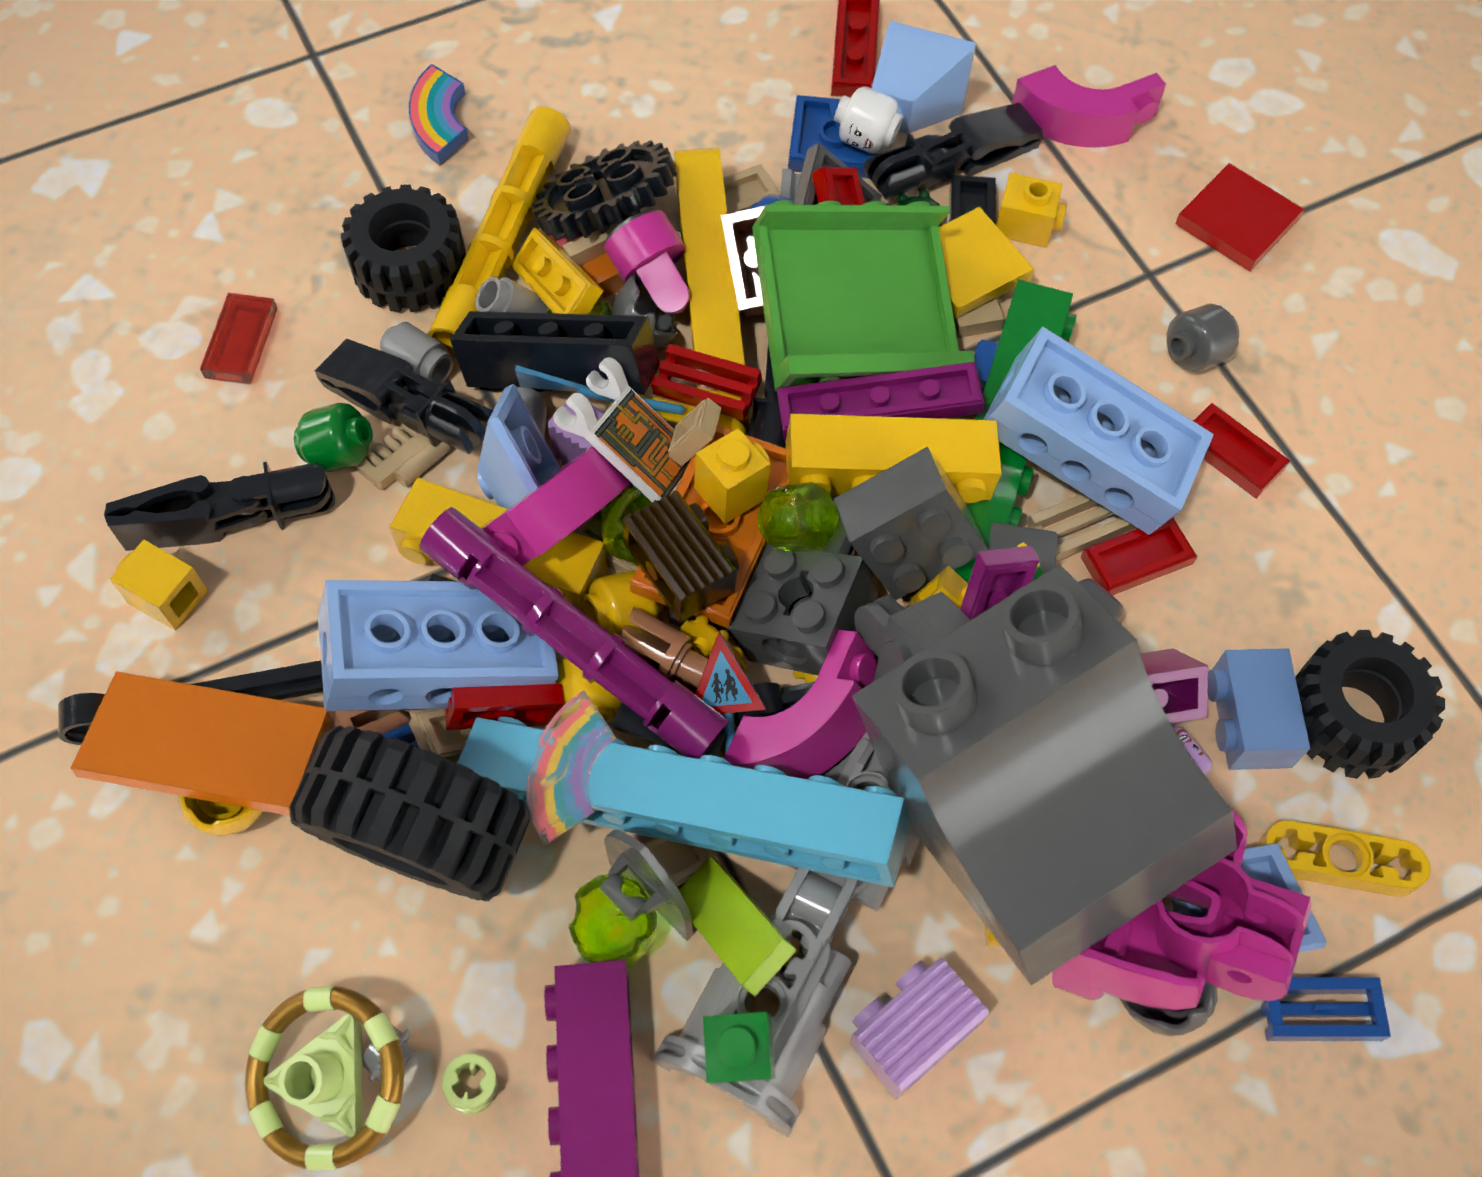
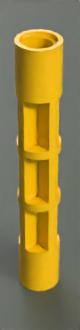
(505, 219)

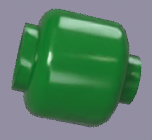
(333, 437)

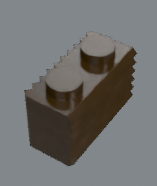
(680, 554)

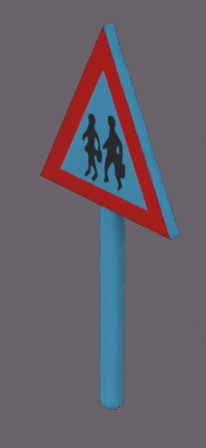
(727, 686)

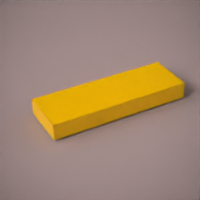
(555, 276)

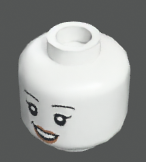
(868, 120)

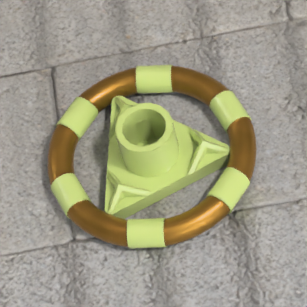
(325, 1078)

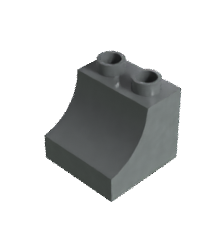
(1045, 772)

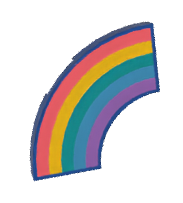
(433, 114)

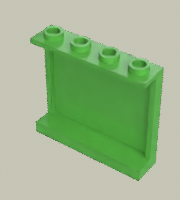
(854, 290)

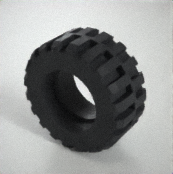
(410, 812)

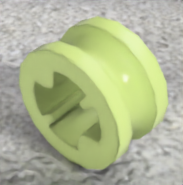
(451, 1083)

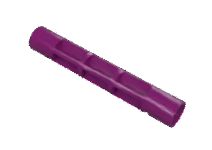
(482, 564)

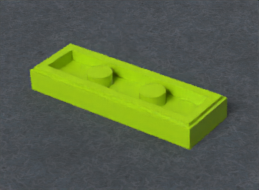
(735, 926)

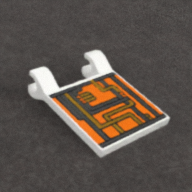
(626, 434)

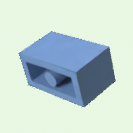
(1258, 709)

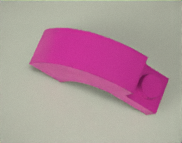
(1086, 114)
(557, 506)
(820, 725)

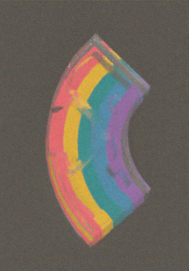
(563, 765)

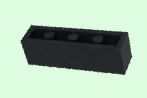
(554, 344)

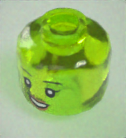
(798, 517)

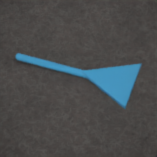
(535, 379)

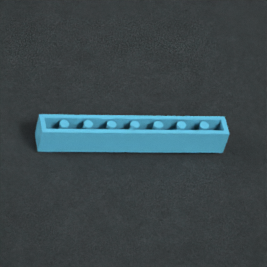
(717, 804)

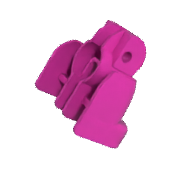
(1166, 957)

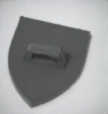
(637, 862)

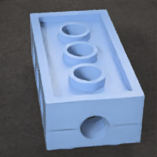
(1098, 432)
(417, 641)

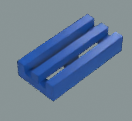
(1373, 1009)

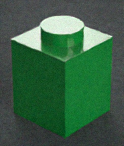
(739, 1047)

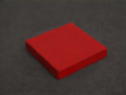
(1239, 216)

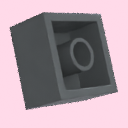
(909, 524)

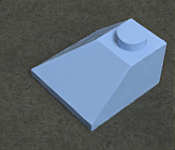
(924, 74)
(513, 452)

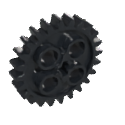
(633, 177)

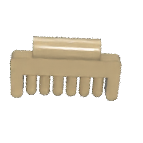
(405, 462)

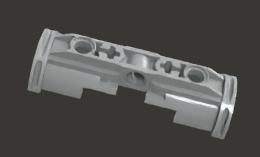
(812, 914)

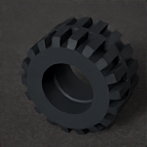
(396, 221)
(1392, 680)

